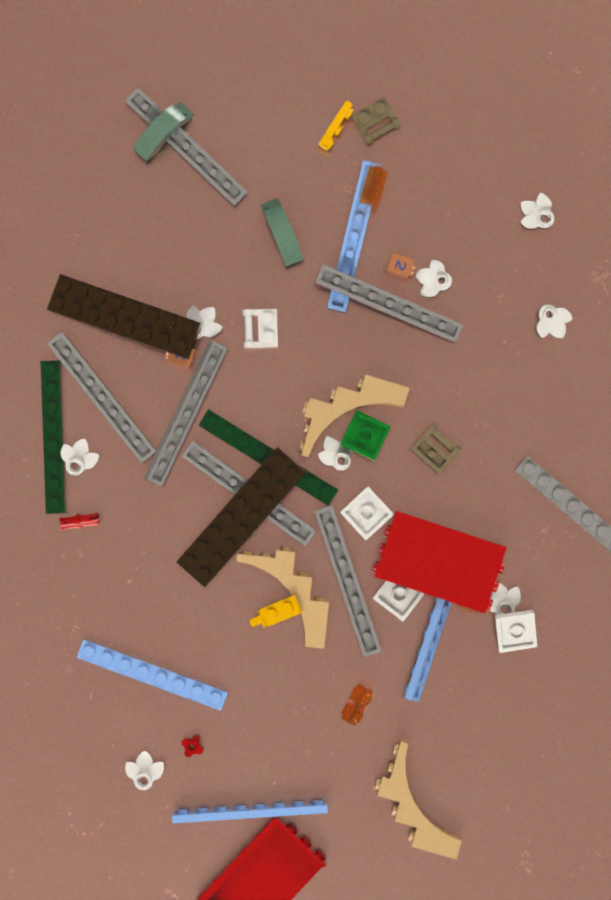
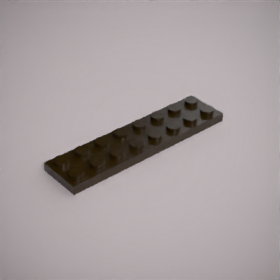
(124, 316)
(241, 517)

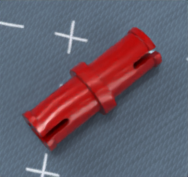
(79, 521)

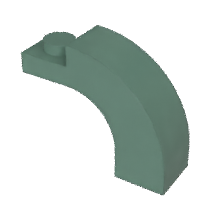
(161, 129)
(282, 232)

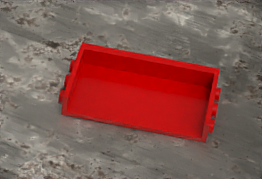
(440, 562)
(268, 867)

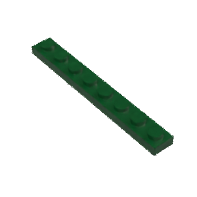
(53, 437)
(260, 452)

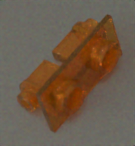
(373, 186)
(354, 713)

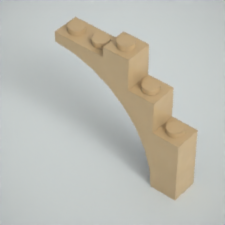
(322, 414)
(282, 567)
(426, 834)

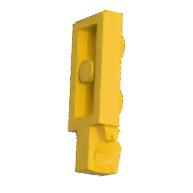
(336, 127)
(277, 612)

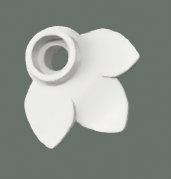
(535, 210)
(430, 278)
(207, 318)
(555, 323)
(333, 452)
(80, 454)
(505, 597)
(144, 768)

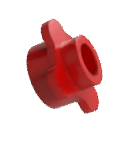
(191, 751)

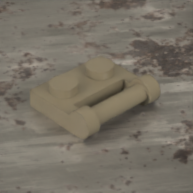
(373, 115)
(431, 453)

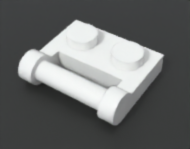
(266, 328)

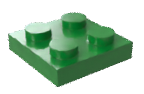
(365, 435)

